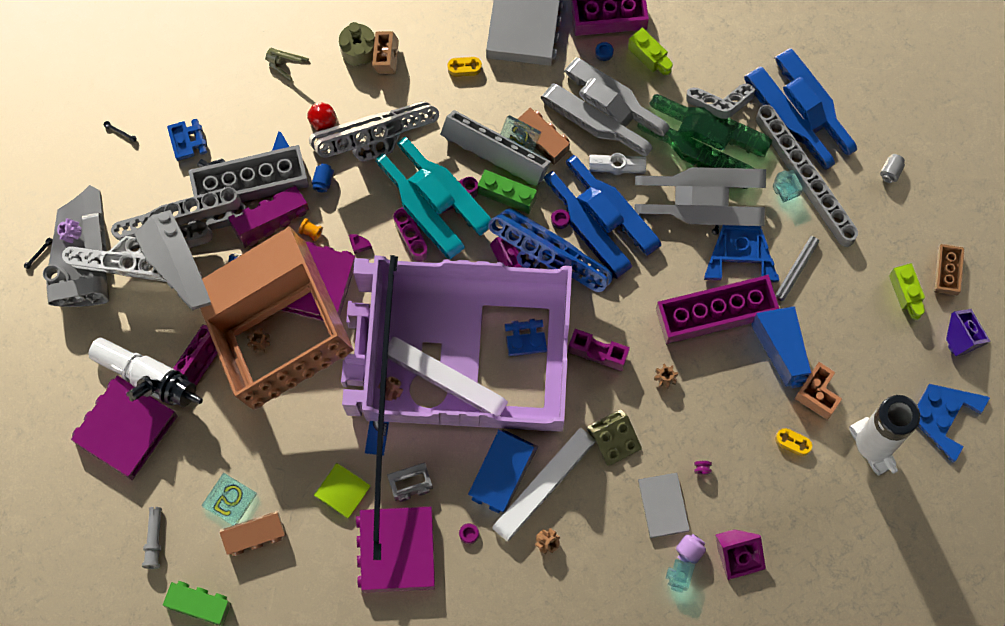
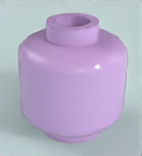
(691, 549)

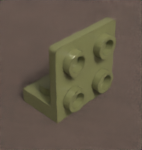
(615, 437)

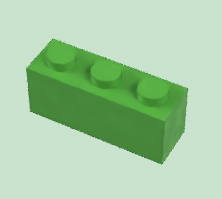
(507, 191)
(197, 603)

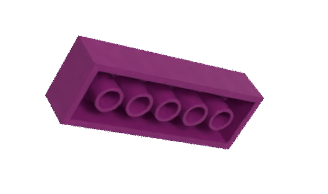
(715, 309)

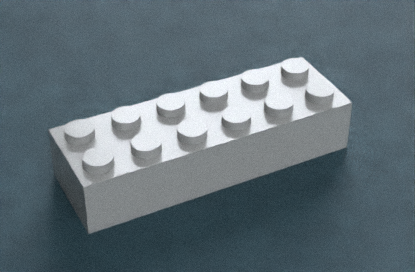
(253, 175)

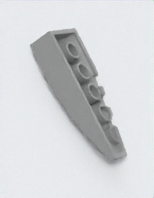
(171, 257)

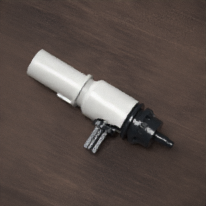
(145, 374)

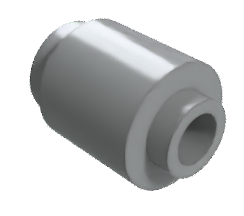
(892, 168)

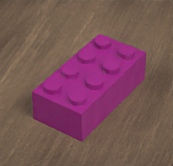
(608, 16)

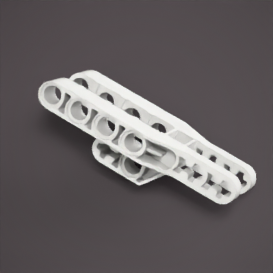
(118, 260)

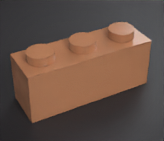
(551, 143)
(252, 533)

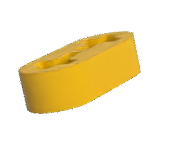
(464, 66)
(796, 438)

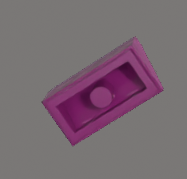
(505, 252)

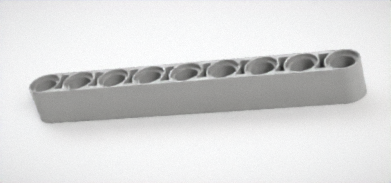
(814, 181)

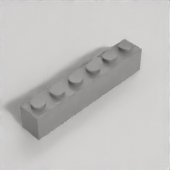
(495, 148)

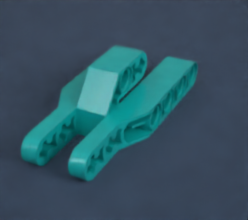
(441, 192)

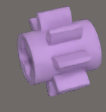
(69, 230)

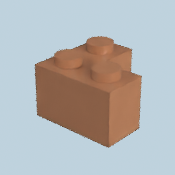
(814, 392)

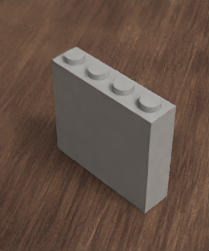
(524, 31)

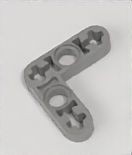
(721, 107)

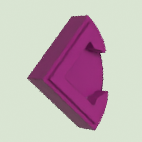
(359, 243)

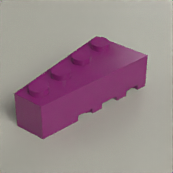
(268, 216)

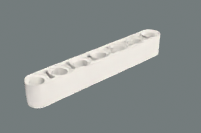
(445, 377)
(544, 484)

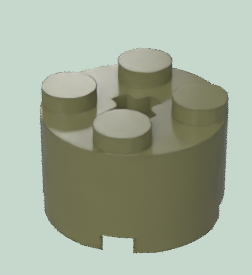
(357, 44)

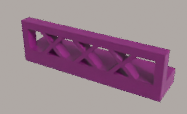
(200, 359)

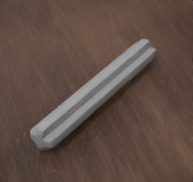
(797, 268)

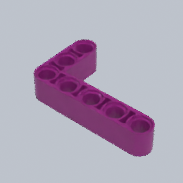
(409, 225)

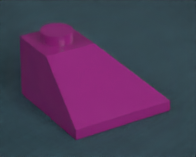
(740, 553)

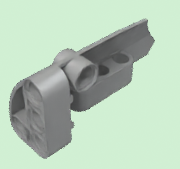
(72, 285)

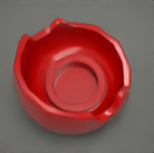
(321, 116)

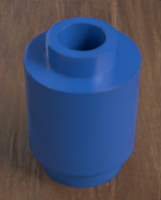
(322, 178)

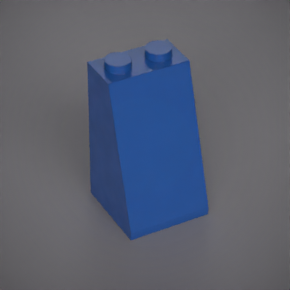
(784, 344)
(502, 470)

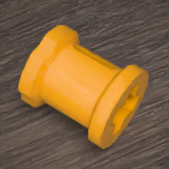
(310, 229)

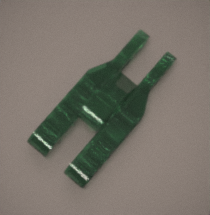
(709, 129)

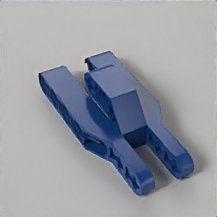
(809, 100)
(609, 210)
(564, 256)

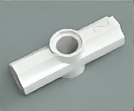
(630, 164)

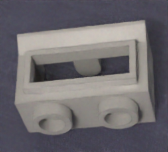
(406, 493)

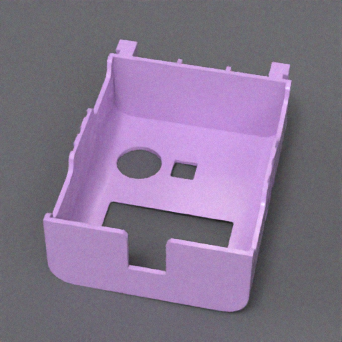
(445, 307)

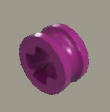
(702, 467)

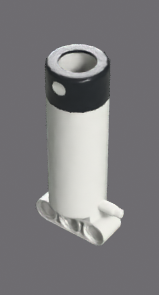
(886, 431)

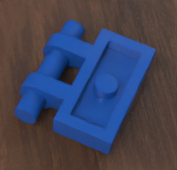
(181, 141)
(525, 343)

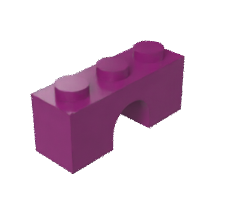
(610, 355)

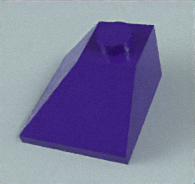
(965, 333)

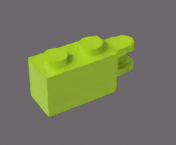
(650, 52)
(908, 290)

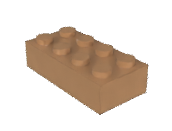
(949, 269)

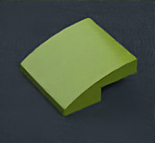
(342, 490)

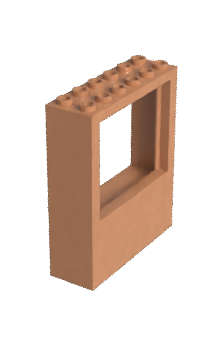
(253, 290)

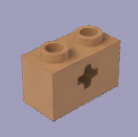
(385, 52)

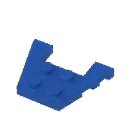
(741, 245)
(938, 410)

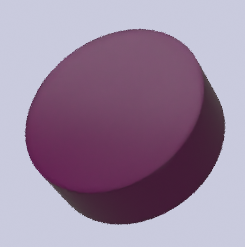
(560, 219)
(469, 533)

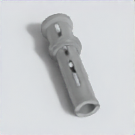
(152, 547)

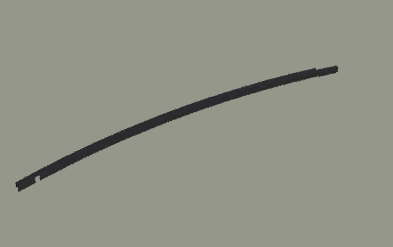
(377, 546)

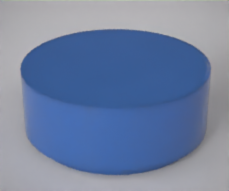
(604, 51)

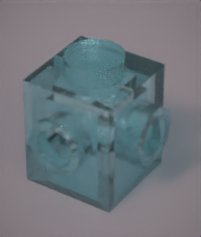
(787, 185)
(680, 575)

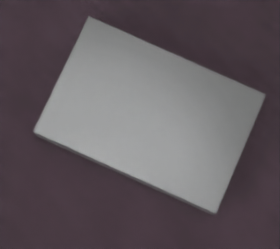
(663, 505)

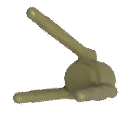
(277, 56)

